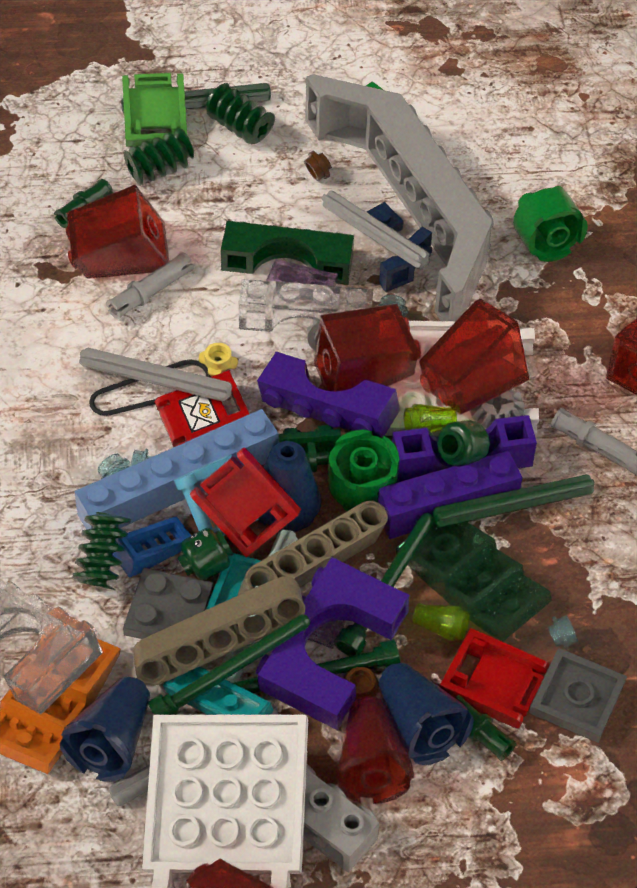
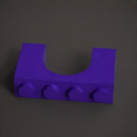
(336, 594)

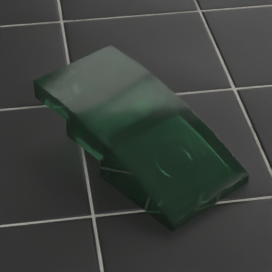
(474, 574)

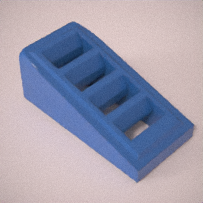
(134, 556)

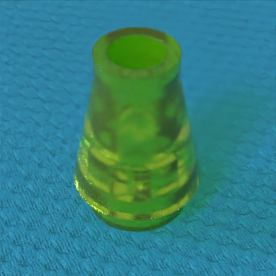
(428, 417)
(443, 620)

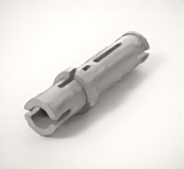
(140, 291)
(587, 434)

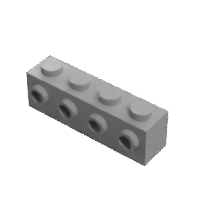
(336, 824)

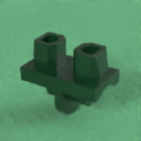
(315, 443)

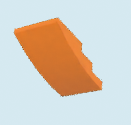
(37, 737)

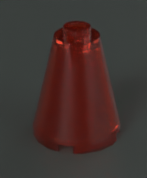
(373, 754)

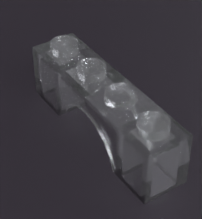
(271, 302)

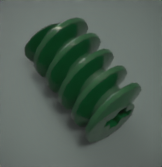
(239, 114)
(158, 155)
(100, 549)

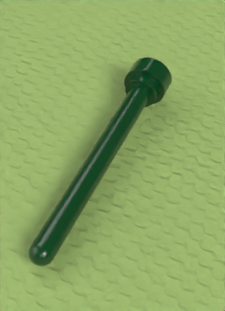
(352, 639)
(381, 656)
(170, 704)

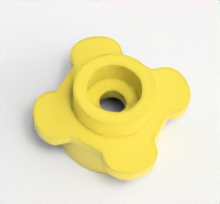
(215, 352)

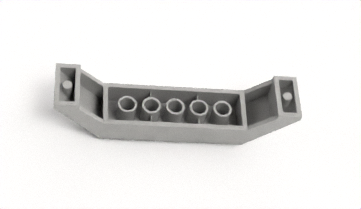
(416, 172)

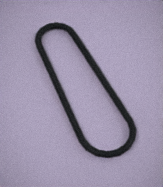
(129, 381)

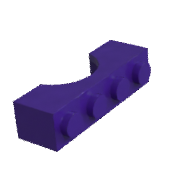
(364, 407)
(421, 456)
(420, 495)

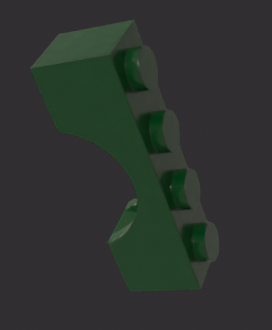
(251, 245)

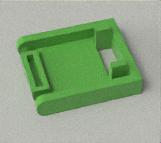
(153, 106)

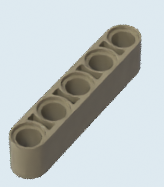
(324, 544)
(207, 645)

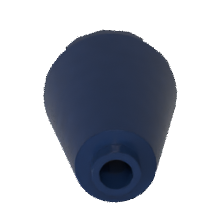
(292, 471)
(424, 714)
(108, 731)

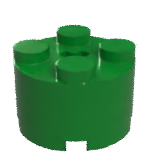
(549, 223)
(360, 467)

